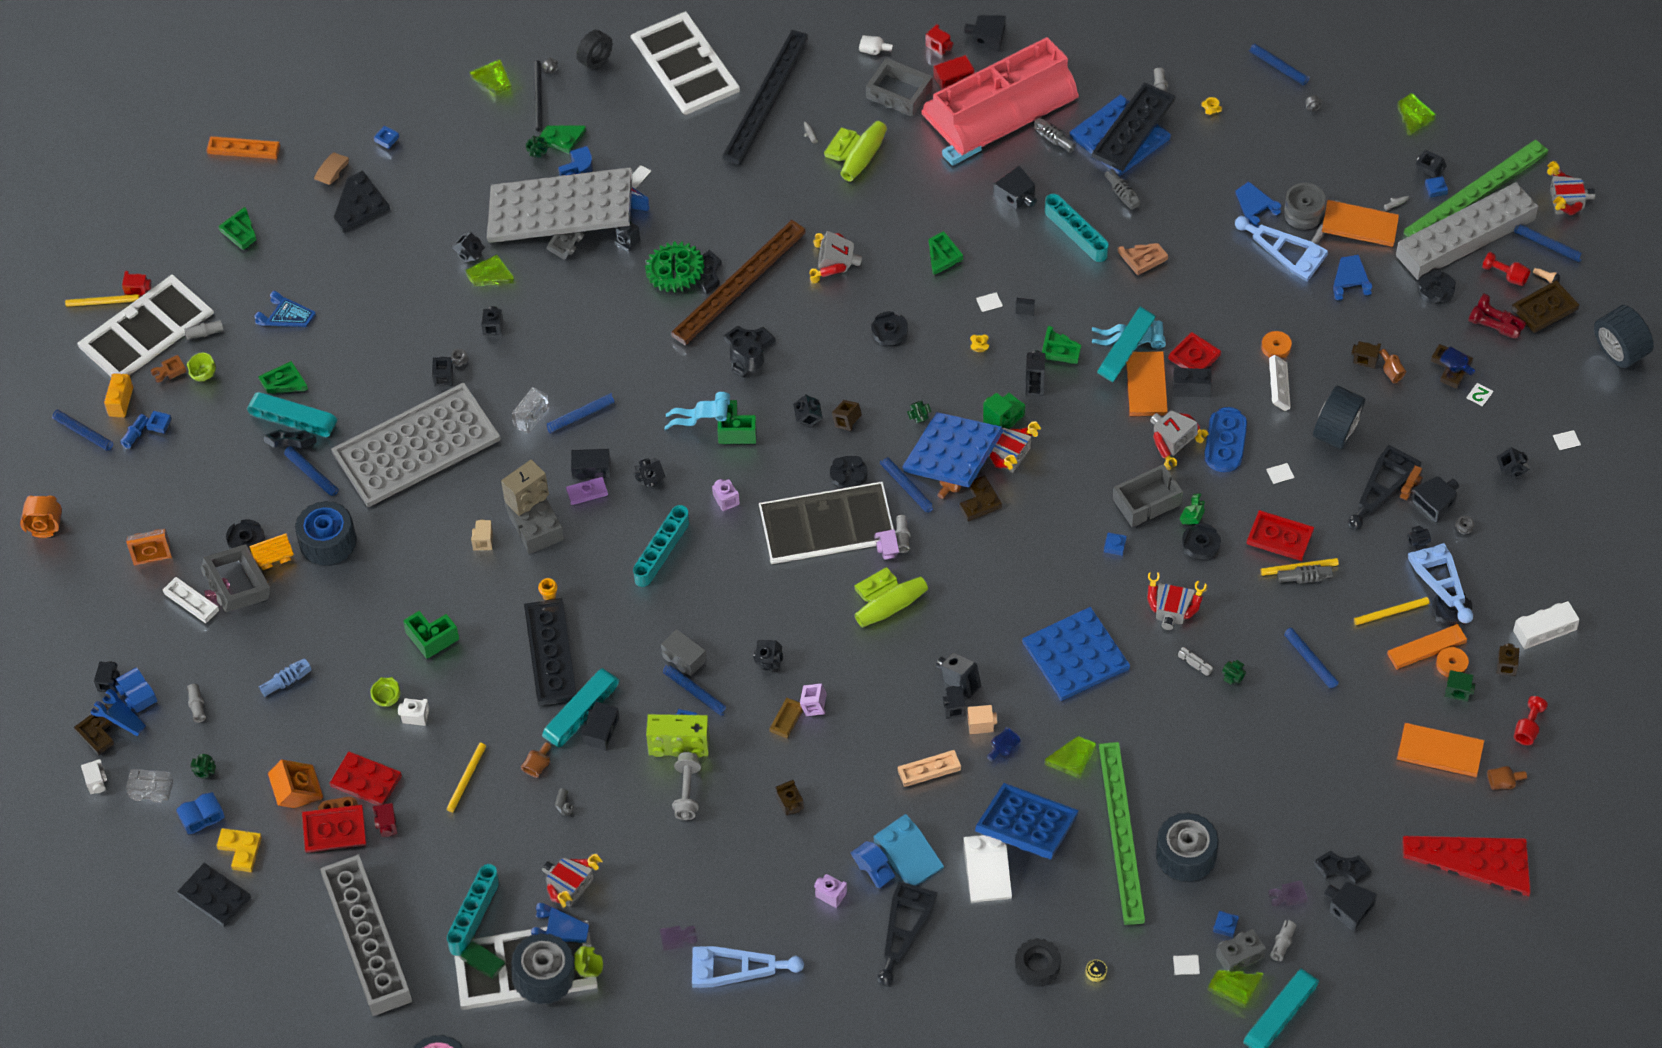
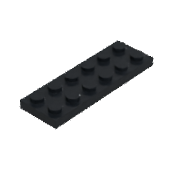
(1133, 126)
(550, 651)

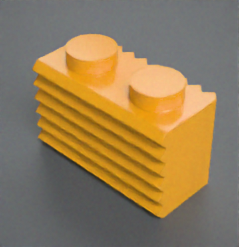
(118, 395)
(272, 551)

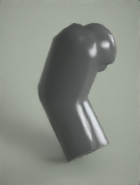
(561, 804)

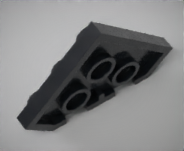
(359, 202)

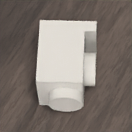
(414, 711)
(94, 776)

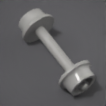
(687, 764)

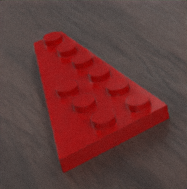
(1482, 859)

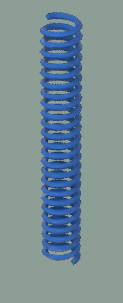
(1273, 61)
(1550, 247)
(578, 410)
(81, 427)
(312, 470)
(904, 485)
(1326, 676)
(708, 702)

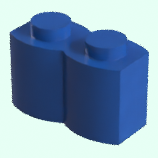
(136, 690)
(200, 813)

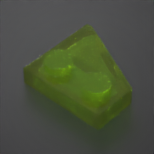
(492, 77)
(1414, 113)
(489, 272)
(1072, 757)
(1235, 986)

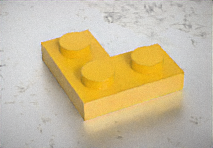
(243, 844)

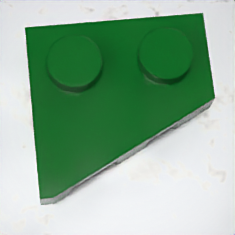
(563, 136)
(239, 229)
(943, 253)
(1060, 347)
(283, 379)

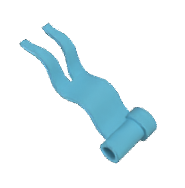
(1154, 335)
(703, 409)

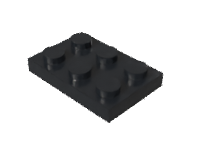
(214, 894)

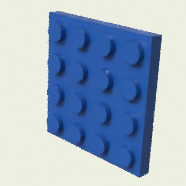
(1094, 128)
(952, 449)
(1075, 653)
(1026, 821)

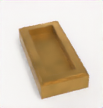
(786, 718)

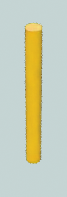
(101, 300)
(1273, 570)
(1391, 611)
(466, 777)

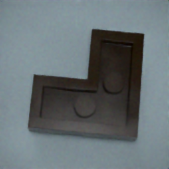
(1449, 377)
(983, 502)
(93, 733)

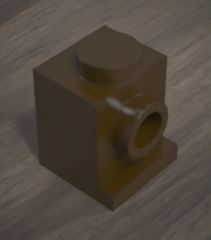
(1366, 354)
(846, 414)
(1508, 660)
(789, 798)

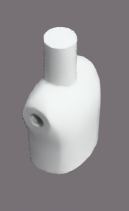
(873, 45)

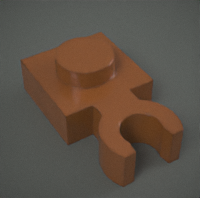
(171, 367)
(1412, 481)

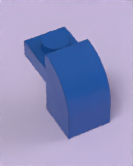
(581, 163)
(874, 861)

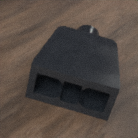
(987, 31)
(1016, 189)
(1035, 365)
(1435, 496)
(960, 672)
(1350, 903)

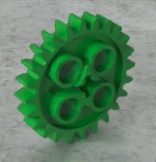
(661, 266)

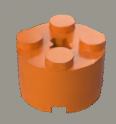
(41, 516)

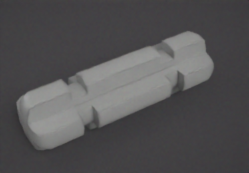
(1195, 661)

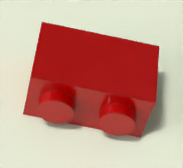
(952, 71)

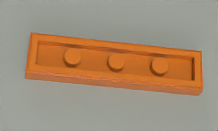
(243, 147)
(1426, 646)

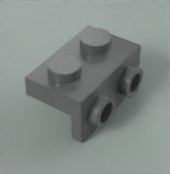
(564, 243)

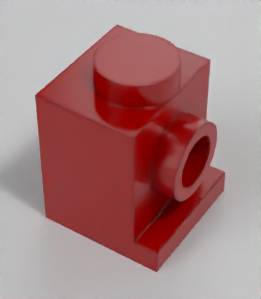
(938, 40)
(135, 284)

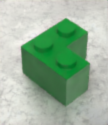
(1003, 410)
(737, 428)
(433, 636)

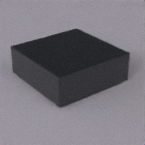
(1025, 306)

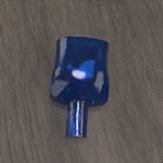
(1456, 361)
(1003, 744)

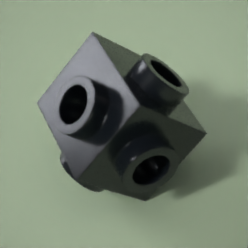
(468, 247)
(807, 411)
(1513, 462)
(649, 472)
(768, 654)

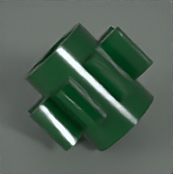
(536, 146)
(919, 411)
(1233, 672)
(203, 766)

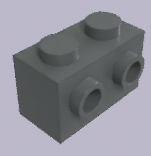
(683, 652)
(1240, 951)

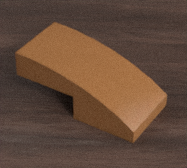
(330, 168)

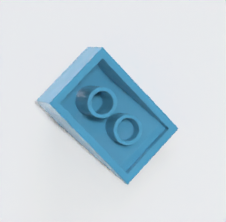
(908, 851)

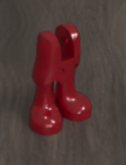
(1508, 325)

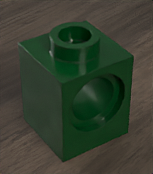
(1459, 686)

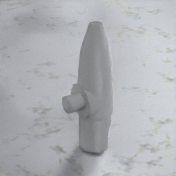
(810, 133)
(1395, 202)

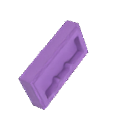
(586, 491)

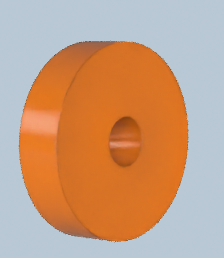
(1276, 337)
(1451, 654)

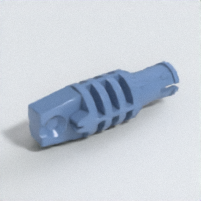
(283, 678)

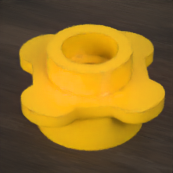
(1211, 105)
(979, 347)

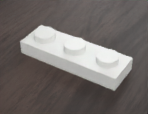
(1279, 383)
(190, 600)

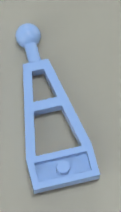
(1308, 262)
(1436, 556)
(704, 966)

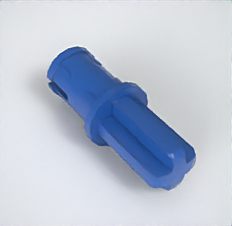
(134, 431)

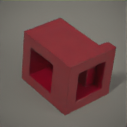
(385, 819)

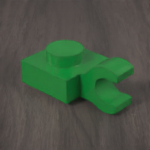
(1193, 513)

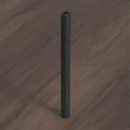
(538, 96)

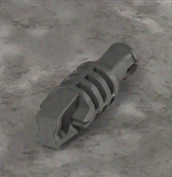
(1054, 135)
(1123, 189)
(1305, 574)

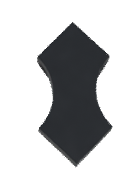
(708, 278)
(760, 335)
(283, 438)
(1334, 865)

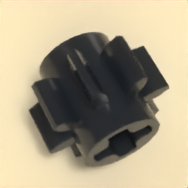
(1419, 537)

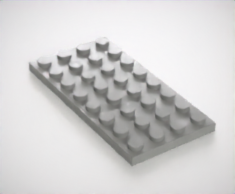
(560, 205)
(415, 444)

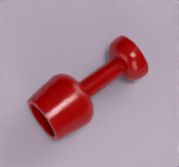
(1516, 273)
(1526, 728)

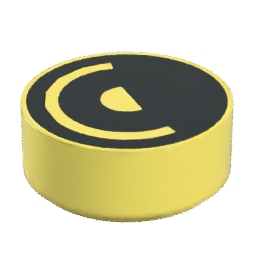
(1096, 970)

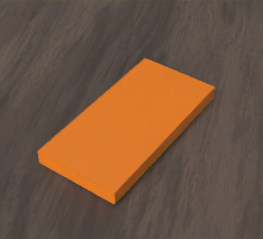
(1360, 223)
(1146, 384)
(1440, 750)

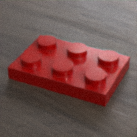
(1280, 535)
(365, 779)
(334, 828)

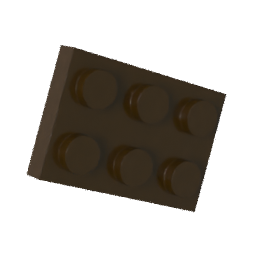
(1545, 306)

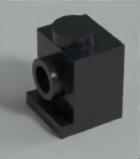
(1431, 164)
(627, 236)
(492, 321)
(442, 371)
(106, 676)
(954, 702)

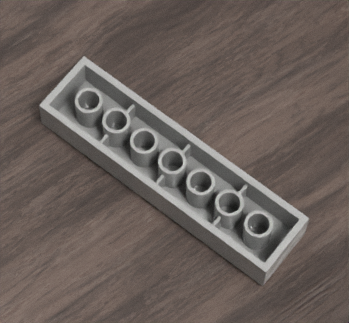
(1466, 230)
(366, 935)

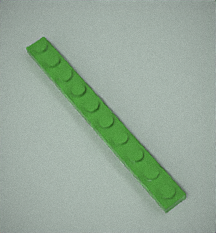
(1482, 186)
(1121, 834)

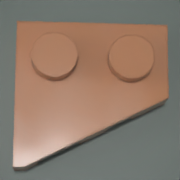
(1143, 256)

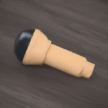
(1551, 277)

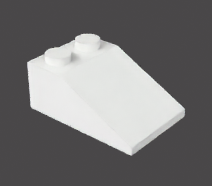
(987, 869)

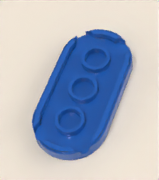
(1225, 439)

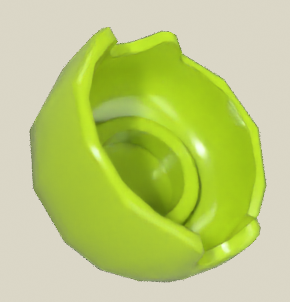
(201, 367)
(385, 692)
(587, 962)

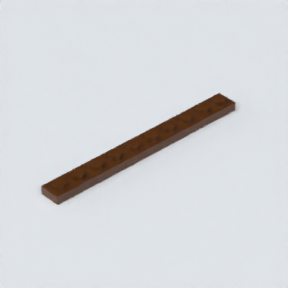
(738, 282)

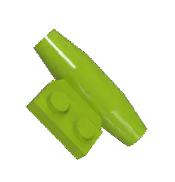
(855, 149)
(886, 596)

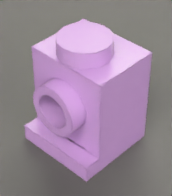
(725, 494)
(887, 544)
(813, 699)
(831, 895)

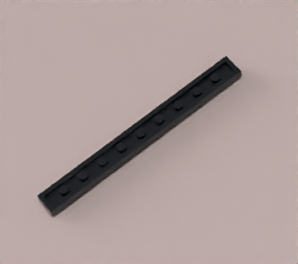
(765, 97)

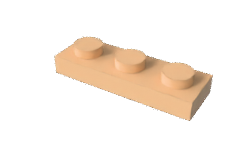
(929, 768)

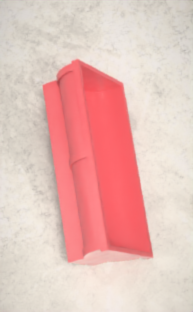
(1002, 97)

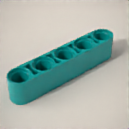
(1076, 227)
(1126, 344)
(292, 414)
(659, 553)
(577, 709)
(467, 916)
(1281, 1010)

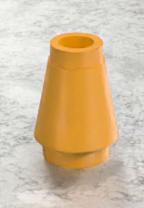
(548, 589)

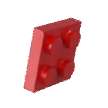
(1194, 353)

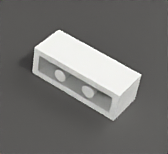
(1546, 624)

